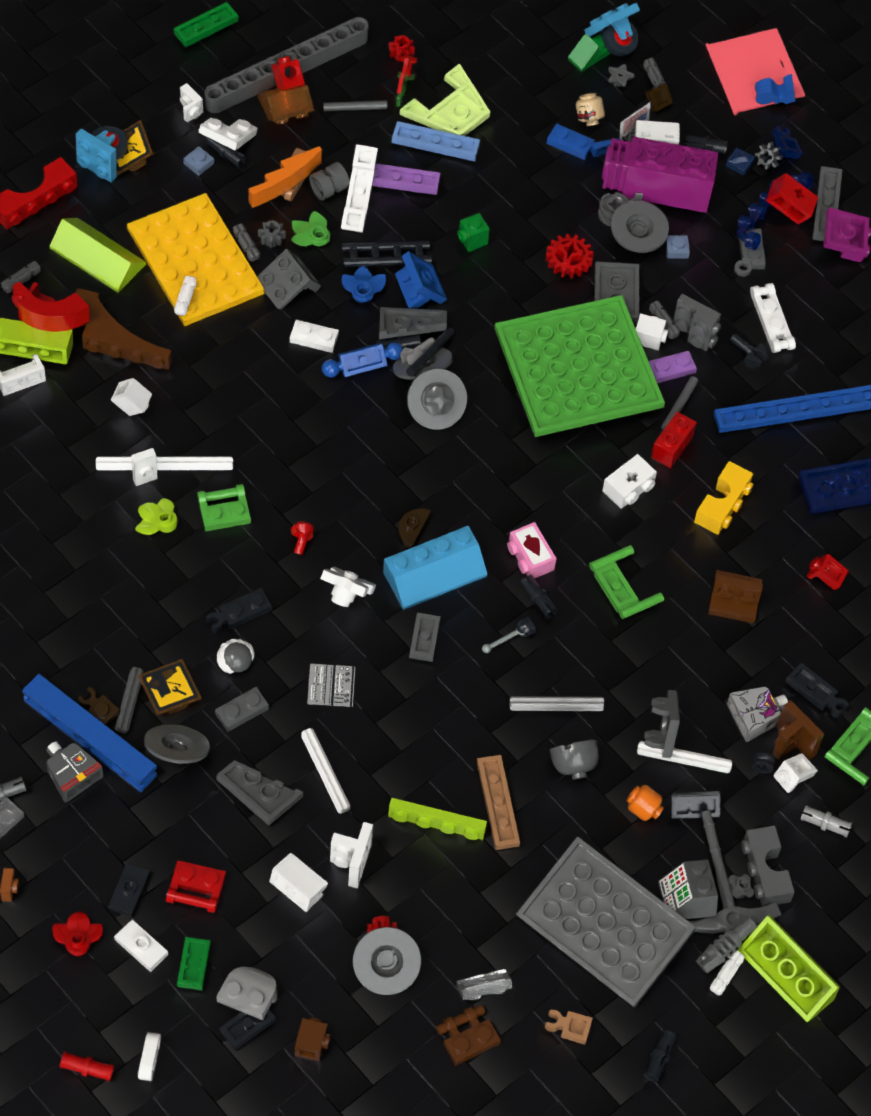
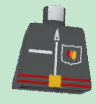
(72, 769)

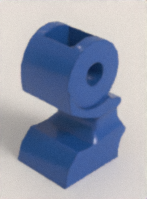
(768, 91)

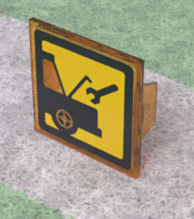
(137, 149)
(170, 687)

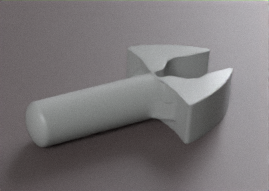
(412, 355)

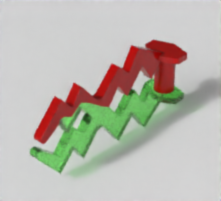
(404, 76)

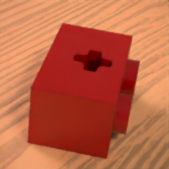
(792, 198)
(673, 439)

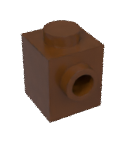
(312, 1039)

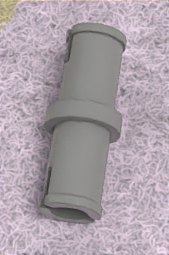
(826, 821)

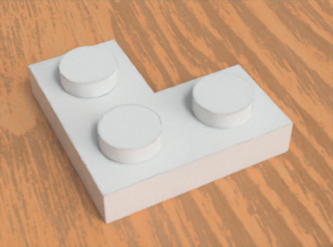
(230, 136)

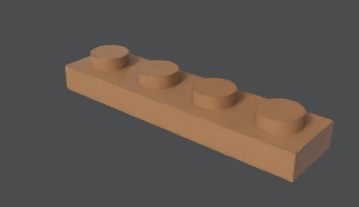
(498, 802)

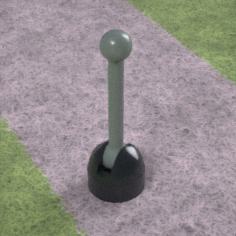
(524, 628)

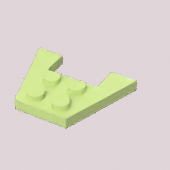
(456, 113)

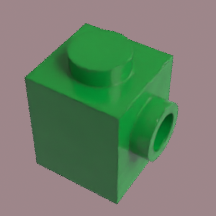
(473, 232)

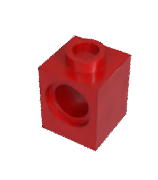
(294, 79)

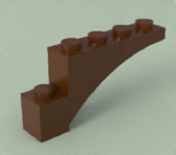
(108, 337)

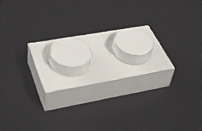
(314, 336)

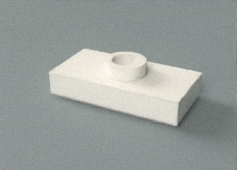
(144, 466)
(141, 945)

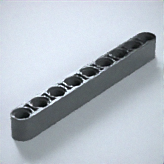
(310, 55)

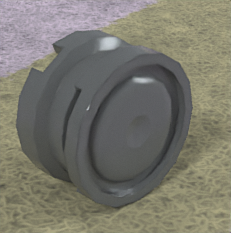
(608, 206)

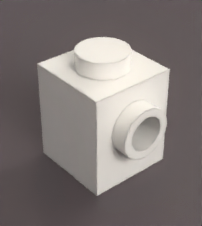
(651, 331)
(131, 397)

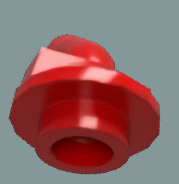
(303, 532)

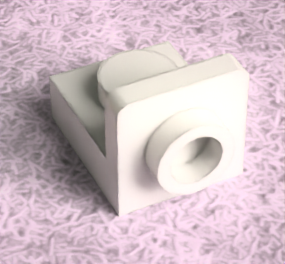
(192, 103)
(794, 771)

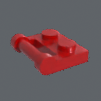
(199, 880)

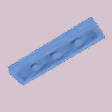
(435, 141)

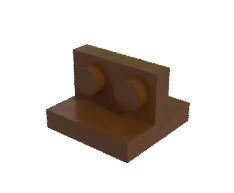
(735, 596)
(796, 731)

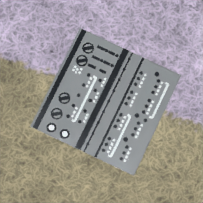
(331, 685)

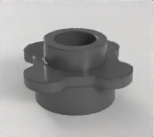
(736, 890)

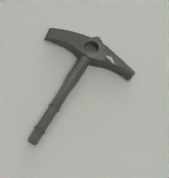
(730, 915)

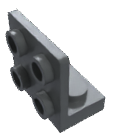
(286, 279)

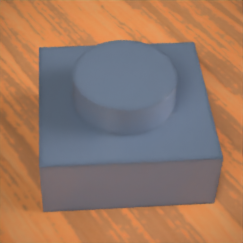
(198, 161)
(677, 247)

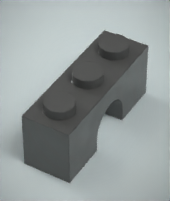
(769, 884)

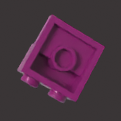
(847, 234)

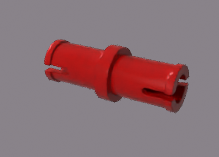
(86, 1066)

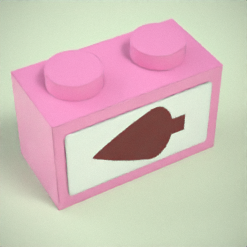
(531, 551)

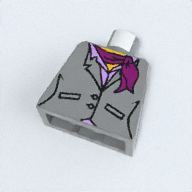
(755, 711)

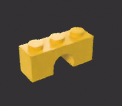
(716, 513)

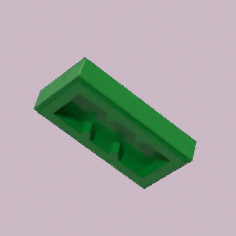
(193, 963)

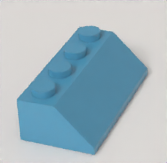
(435, 567)

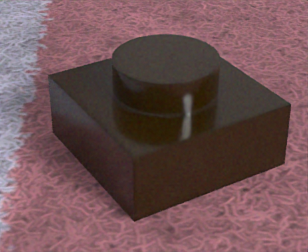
(659, 97)

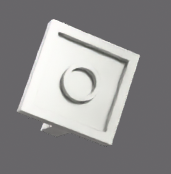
(352, 852)

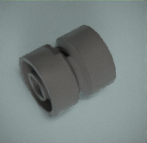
(328, 181)

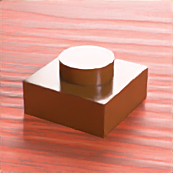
(8, 885)

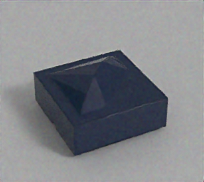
(740, 161)

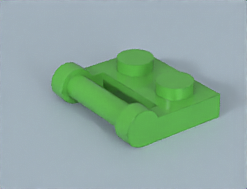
(224, 514)

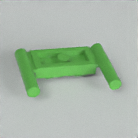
(617, 587)
(851, 745)

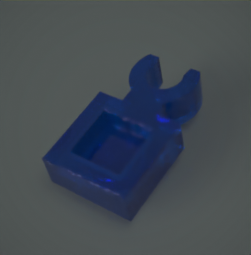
(788, 145)

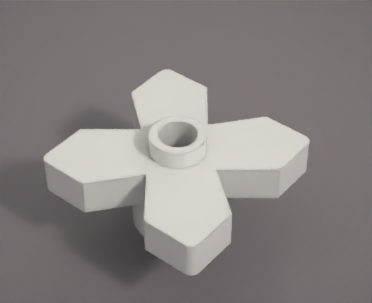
(346, 585)

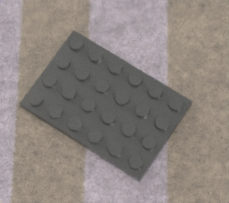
(606, 921)

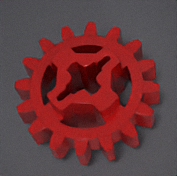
(578, 261)

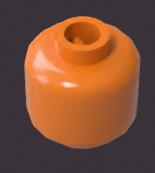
(645, 802)

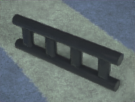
(375, 248)

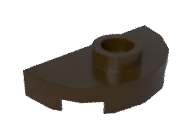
(412, 526)

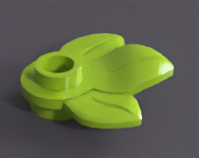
(157, 517)

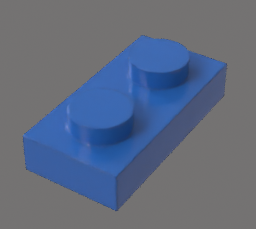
(570, 141)

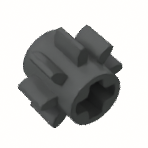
(772, 151)
(271, 233)

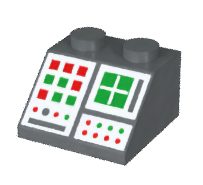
(690, 890)

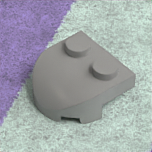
(248, 991)

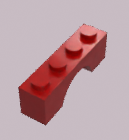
(58, 180)

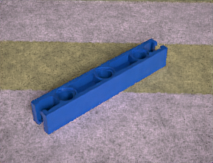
(90, 733)

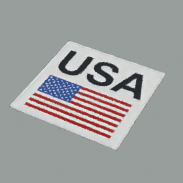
(627, 126)

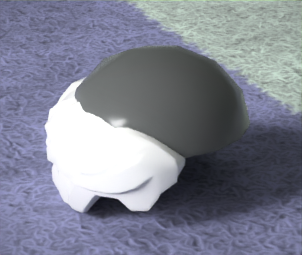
(235, 656)

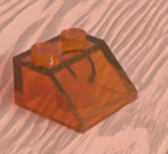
(283, 104)

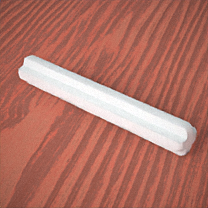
(688, 758)
(325, 771)

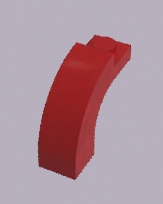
(50, 316)

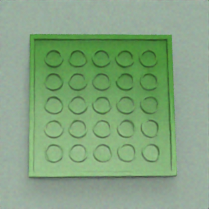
(579, 366)

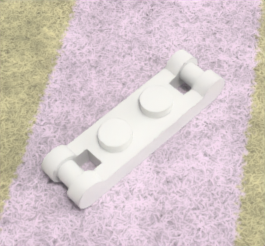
(772, 318)

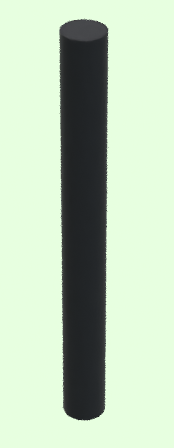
(430, 351)

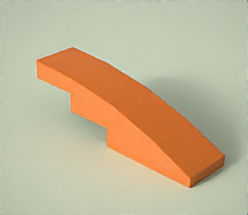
(291, 173)

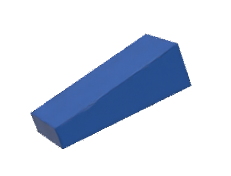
(600, 148)

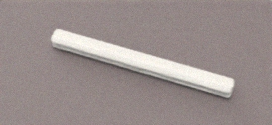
(169, 463)

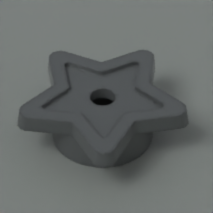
(620, 80)

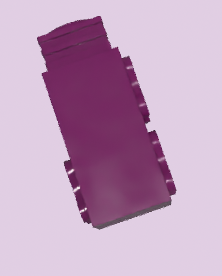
(661, 171)

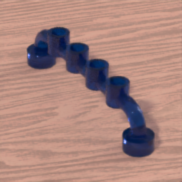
(758, 211)

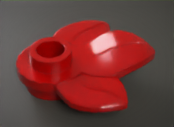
(77, 930)

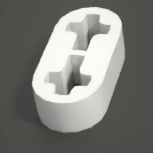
(149, 1056)

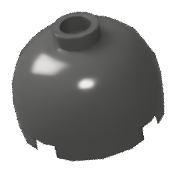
(575, 758)

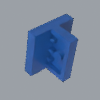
(419, 282)

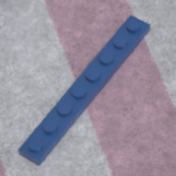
(793, 409)

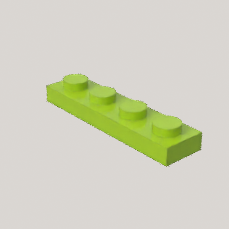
(436, 818)

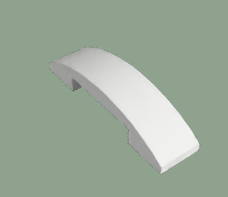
(359, 188)

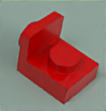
(828, 571)

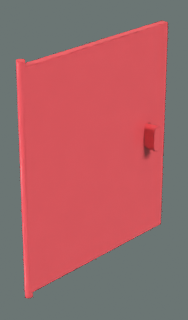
(746, 61)

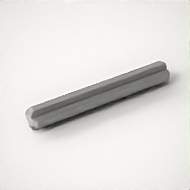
(541, 703)

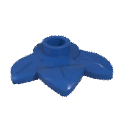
(363, 283)

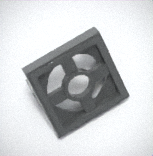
(669, 725)

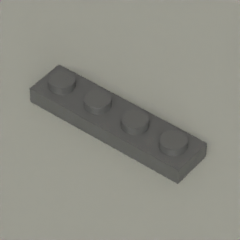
(828, 196)

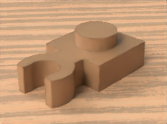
(573, 1027)

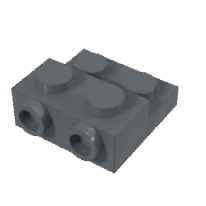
(698, 321)

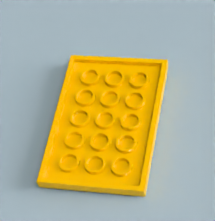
(195, 243)

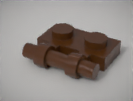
(471, 1041)

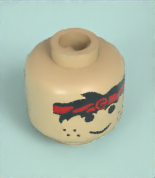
(590, 109)

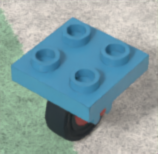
(617, 32)
(101, 150)

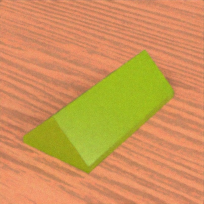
(95, 253)
(789, 969)

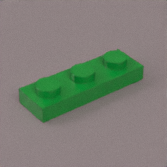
(206, 24)

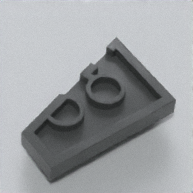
(405, 322)
(261, 795)

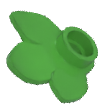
(311, 232)

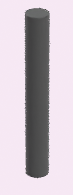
(362, 105)
(682, 399)

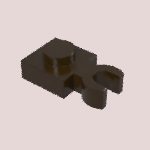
(100, 708)

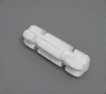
(185, 295)
(727, 973)

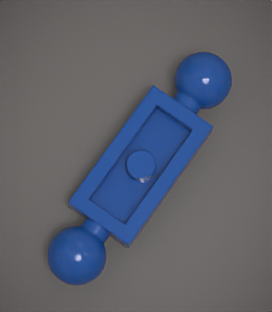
(362, 359)

